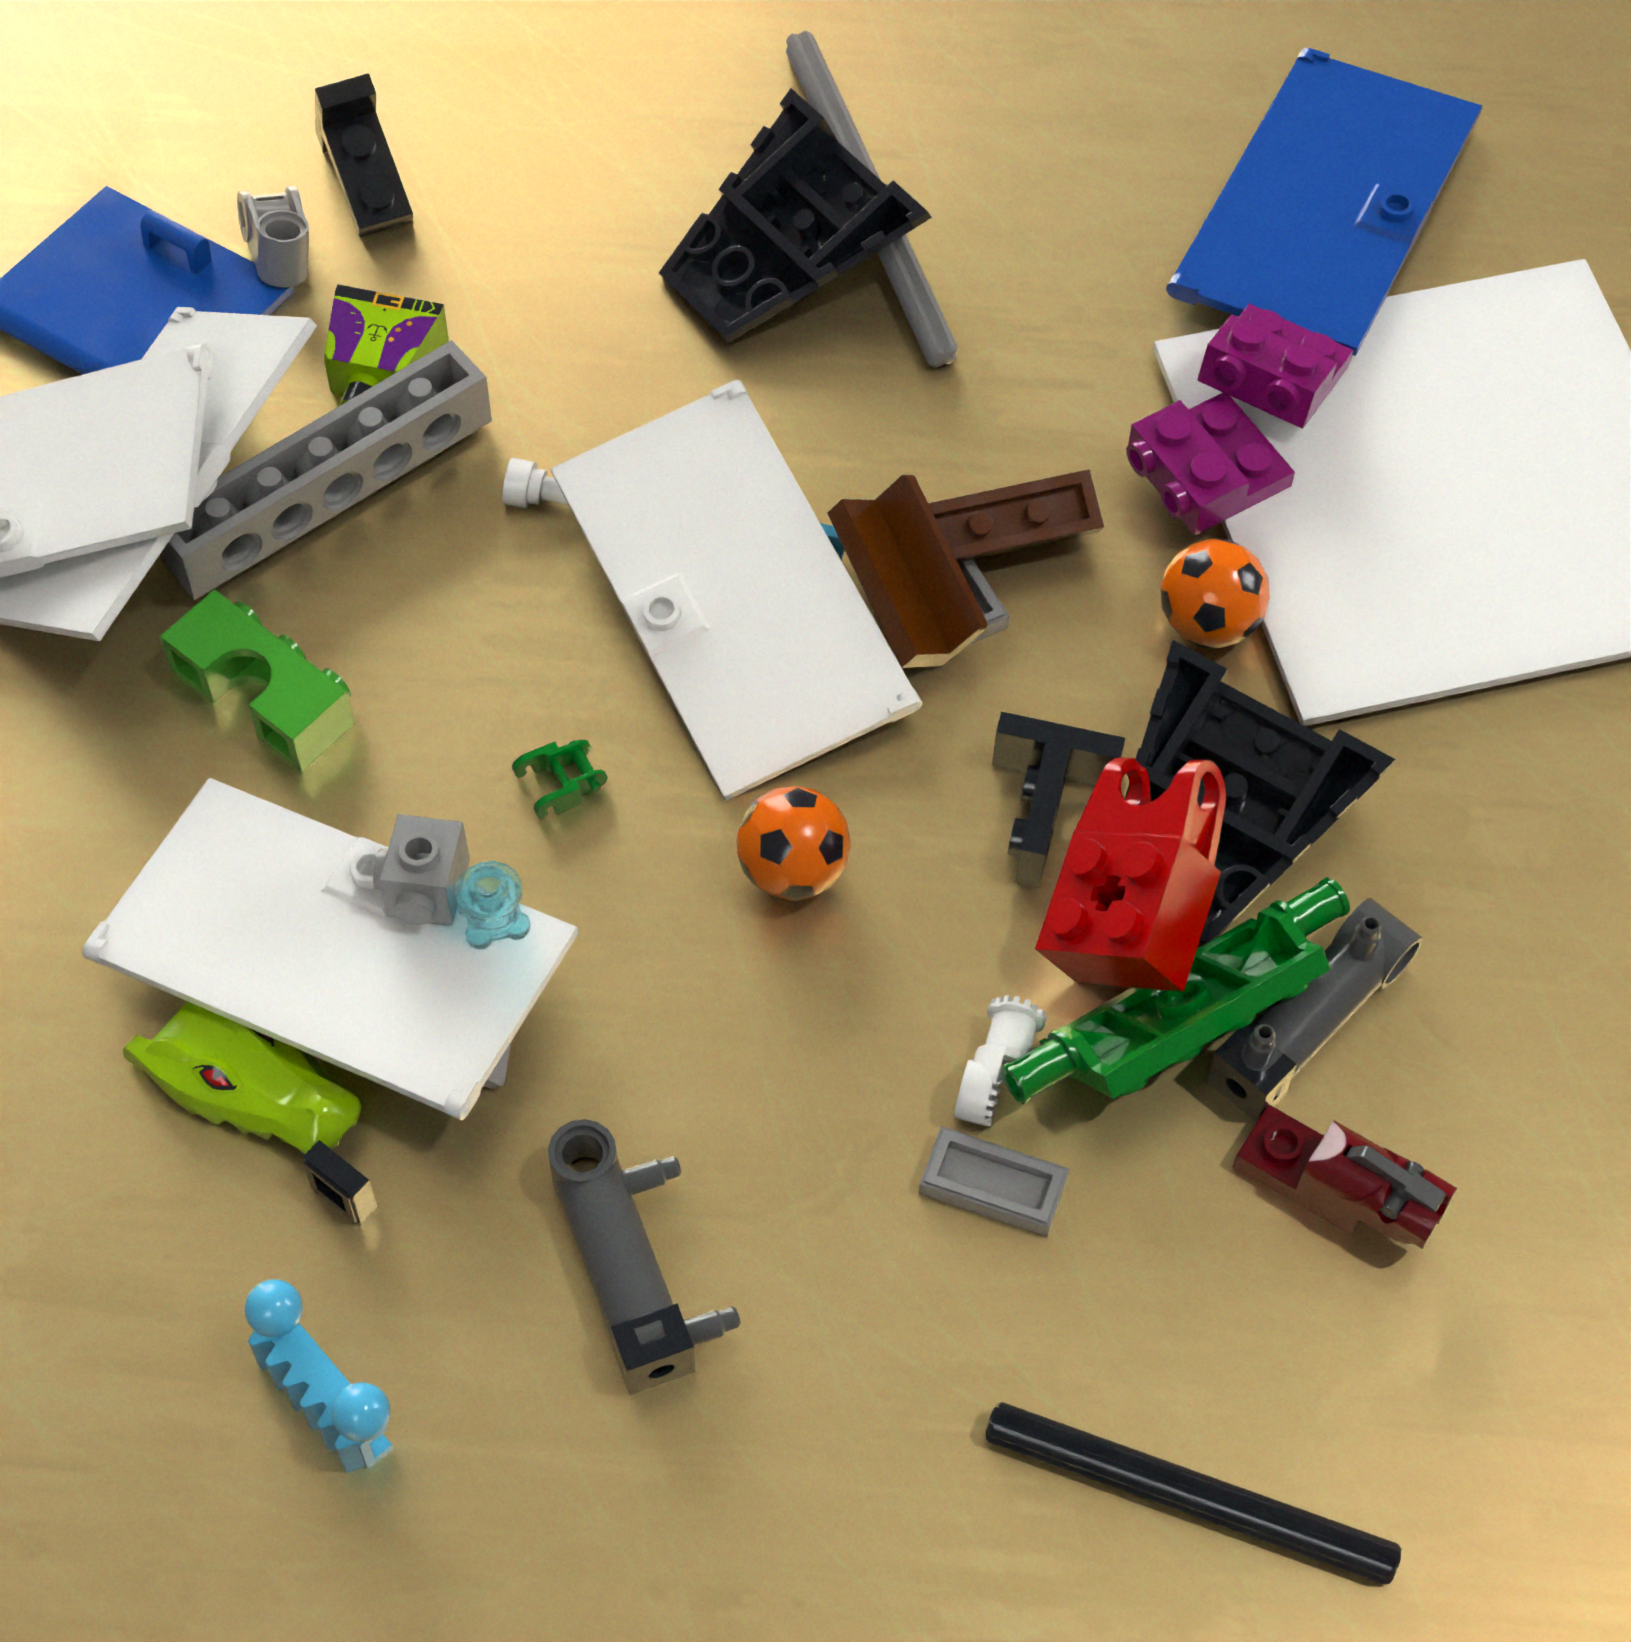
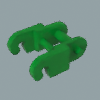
(554, 759)

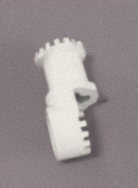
(1008, 1039)

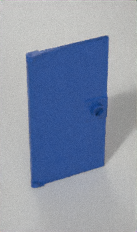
(1327, 199)

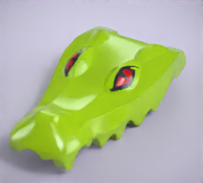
(245, 1079)

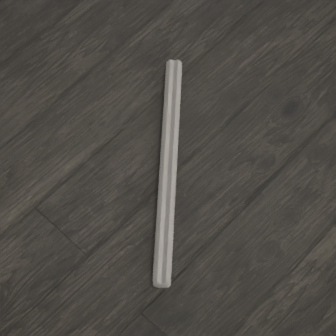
(897, 257)

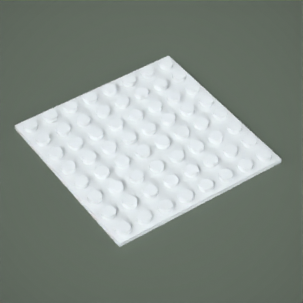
(1448, 497)

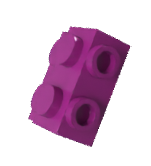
(1273, 364)
(1206, 461)

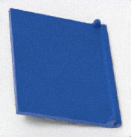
(114, 278)

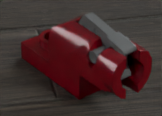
(1345, 1178)

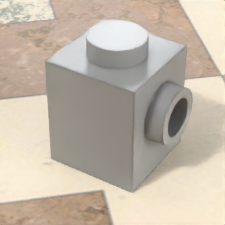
(422, 869)

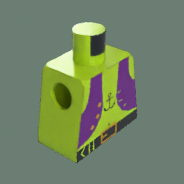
(377, 336)

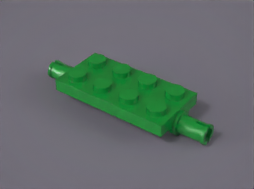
(1152, 1028)

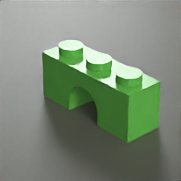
(227, 646)

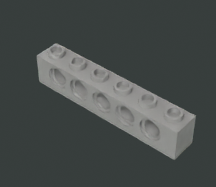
(329, 467)

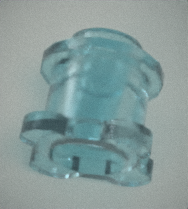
(490, 902)

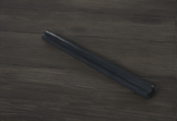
(1194, 1493)

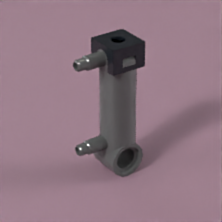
(1264, 1057)
(644, 1324)

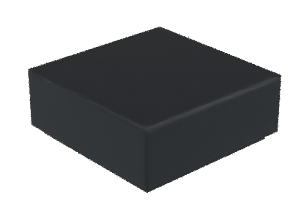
(339, 1182)

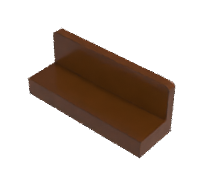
(1019, 516)
(909, 574)

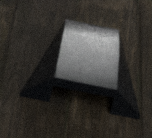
(786, 225)
(1277, 774)

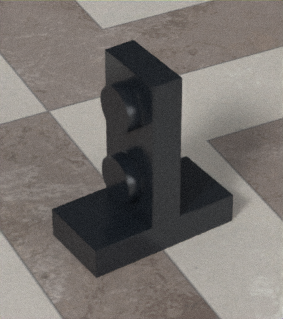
(360, 154)
(1049, 756)

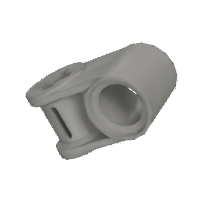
(275, 235)

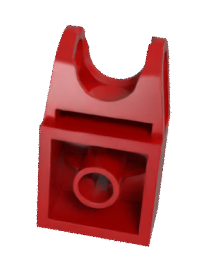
(1137, 880)

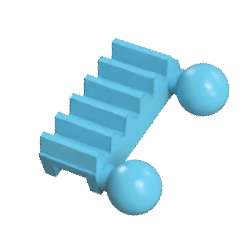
(345, 1413)

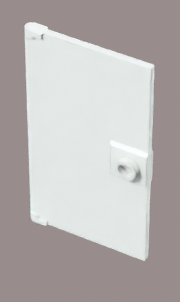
(101, 458)
(89, 590)
(734, 590)
(293, 940)

